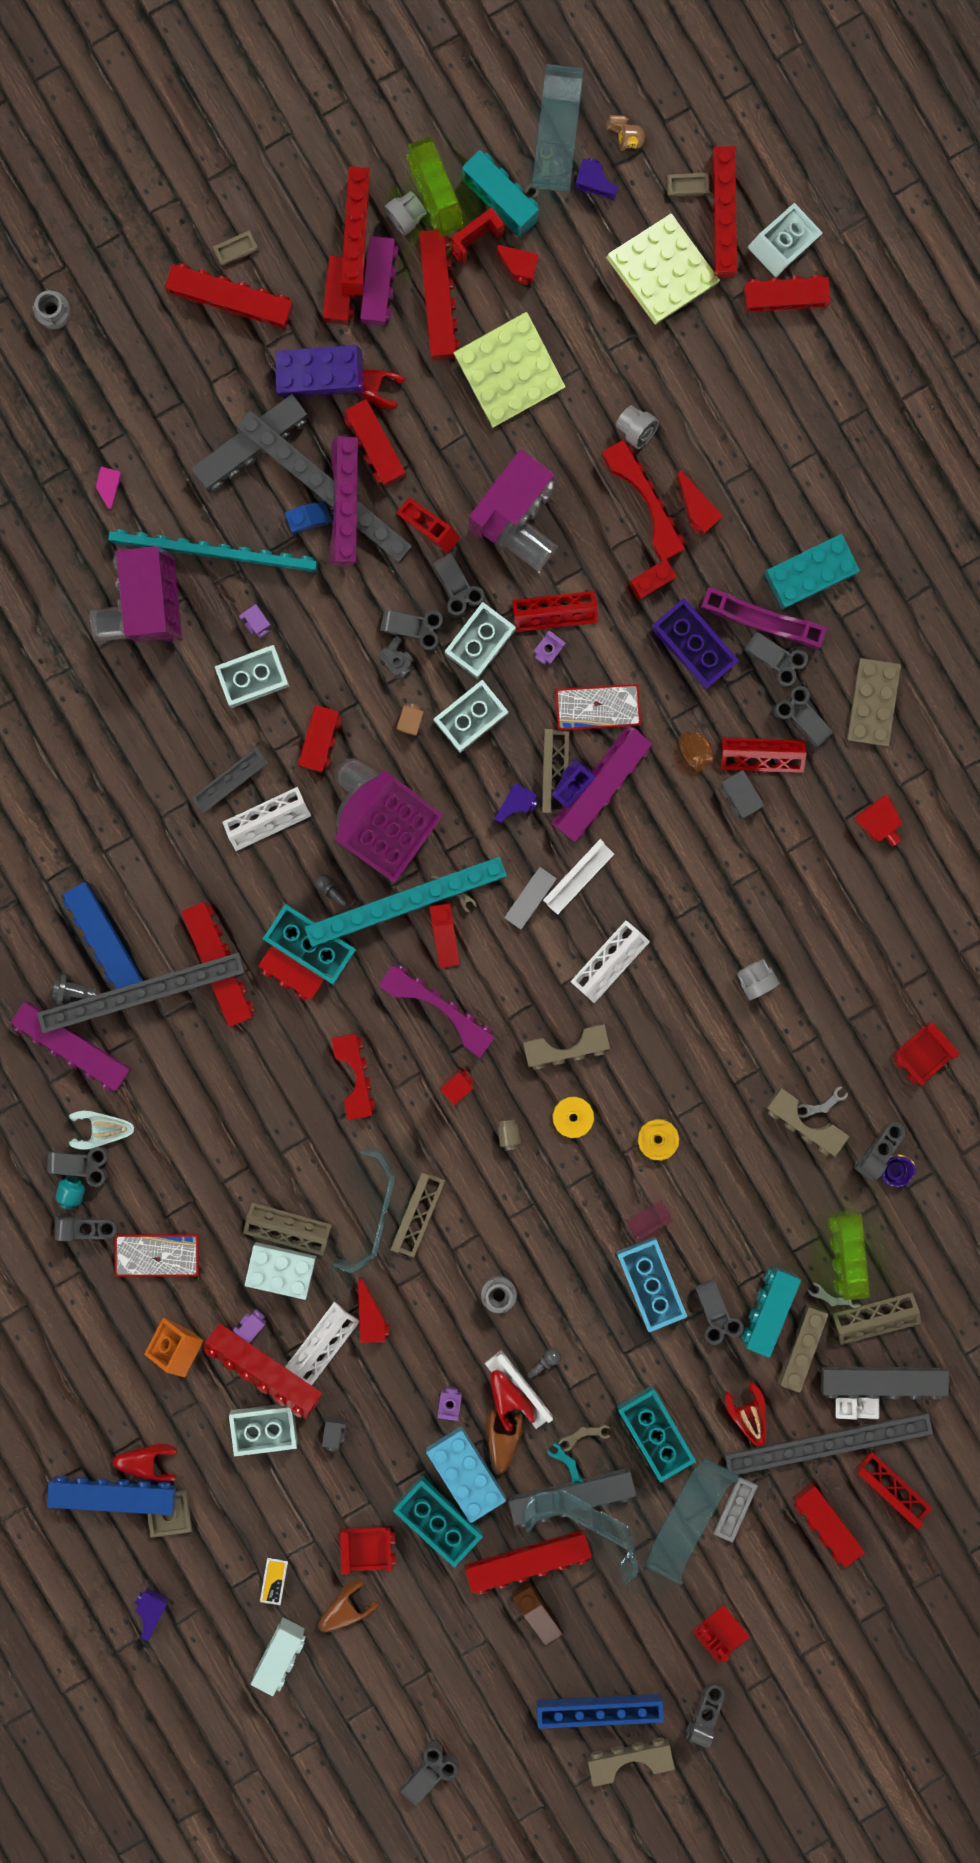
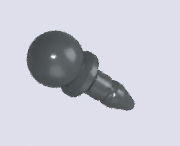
(325, 885)
(550, 1359)

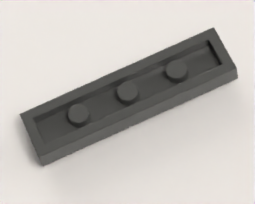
(229, 780)

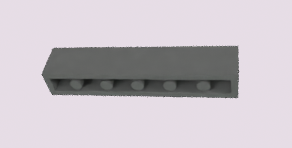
(242, 450)
(884, 1381)
(594, 1490)

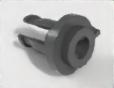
(69, 992)

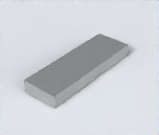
(530, 898)
(735, 1509)

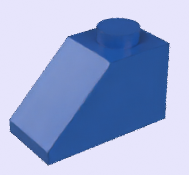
(308, 517)

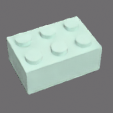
(480, 640)
(252, 676)
(471, 716)
(280, 1270)
(262, 1429)
(278, 1657)

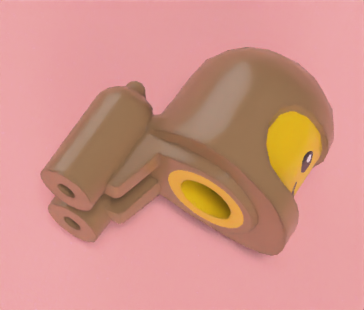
(629, 135)

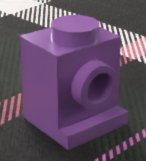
(256, 621)
(556, 644)
(250, 1326)
(445, 1412)

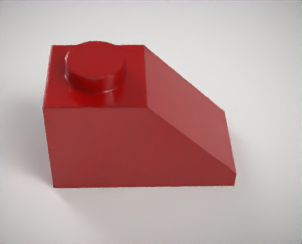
(519, 263)

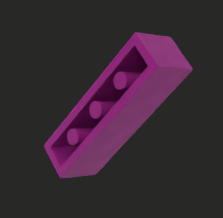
(378, 281)

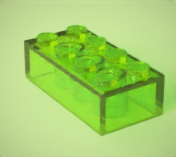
(434, 186)
(849, 1255)

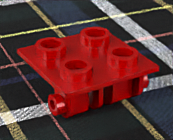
(720, 1634)

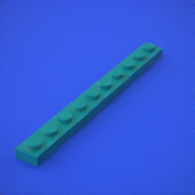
(222, 551)
(405, 902)

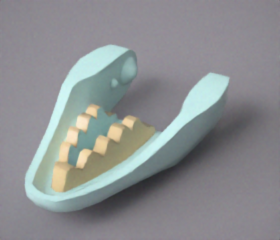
(104, 1129)

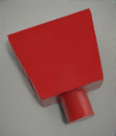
(880, 821)

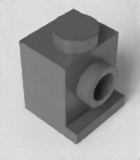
(334, 1434)

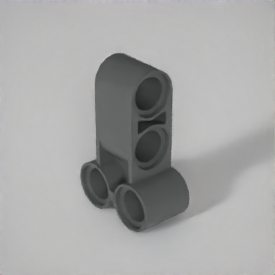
(456, 585)
(412, 626)
(775, 657)
(804, 717)
(873, 1163)
(79, 1164)
(68, 1228)
(716, 1312)
(701, 1730)
(428, 1773)

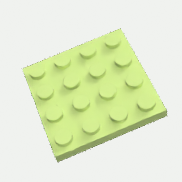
(663, 268)
(509, 369)

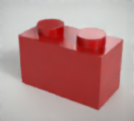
(652, 580)

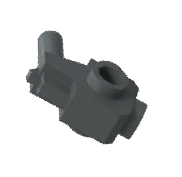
(397, 662)

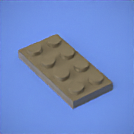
(873, 702)

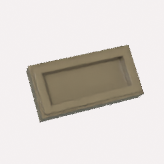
(688, 184)
(235, 248)

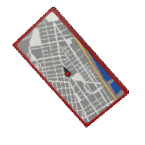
(598, 707)
(156, 1255)

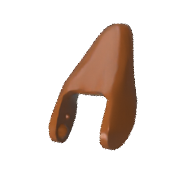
(502, 1446)
(341, 1611)

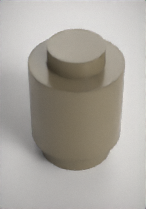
(508, 1134)

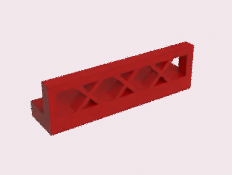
(555, 614)
(764, 751)
(891, 1497)

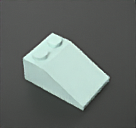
(784, 240)

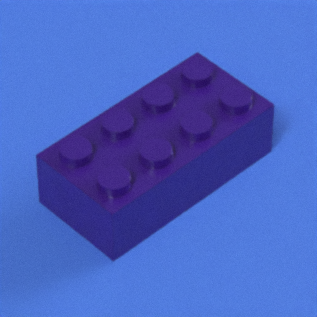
(319, 371)
(694, 644)

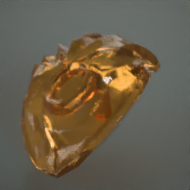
(696, 750)

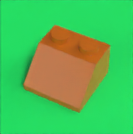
(173, 1347)

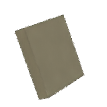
(172, 1524)

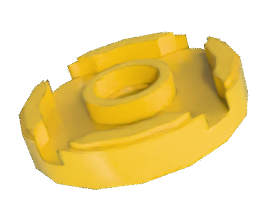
(570, 1106)
(666, 1147)

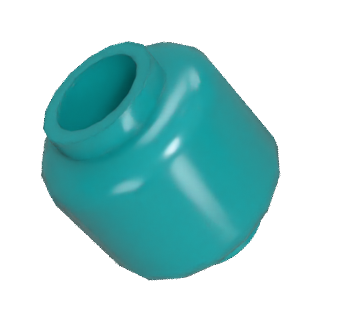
(70, 1192)

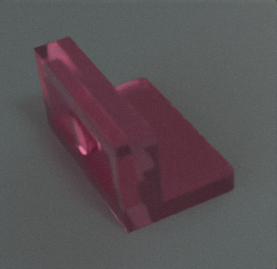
(649, 1220)

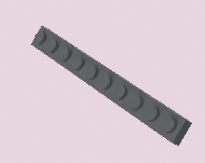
(320, 483)
(141, 992)
(829, 1443)

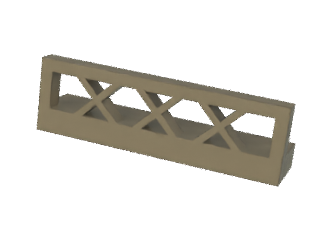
(547, 767)
(409, 1214)
(287, 1225)
(882, 1324)

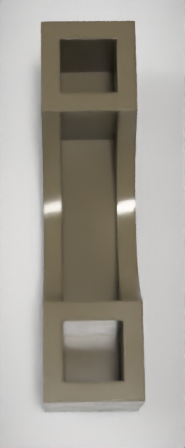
(593, 1040)
(785, 1106)
(805, 1345)
(654, 1754)

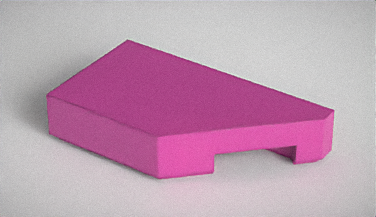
(108, 484)

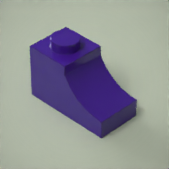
(593, 181)
(573, 783)
(517, 801)
(150, 1609)

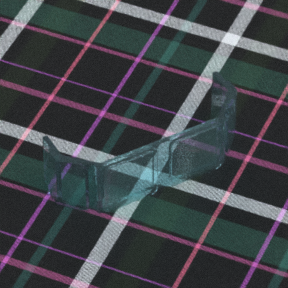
(557, 128)
(349, 1266)
(562, 1502)
(689, 1519)

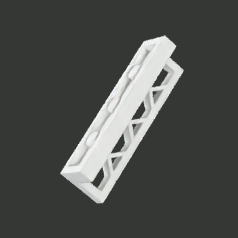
(267, 821)
(578, 877)
(613, 963)
(318, 1343)
(503, 1364)

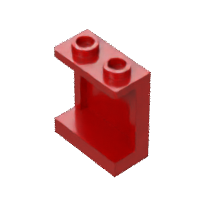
(476, 229)
(924, 1053)
(367, 1548)

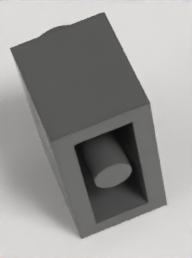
(741, 795)

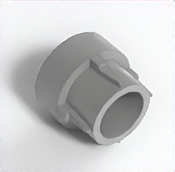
(405, 212)
(57, 319)
(637, 426)
(757, 979)
(503, 1304)

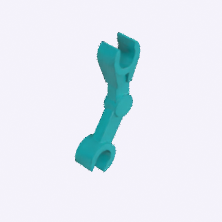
(570, 1462)

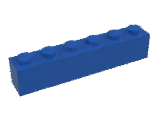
(101, 936)
(111, 1496)
(600, 1711)

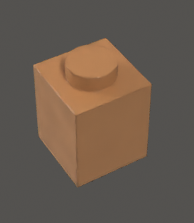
(410, 719)

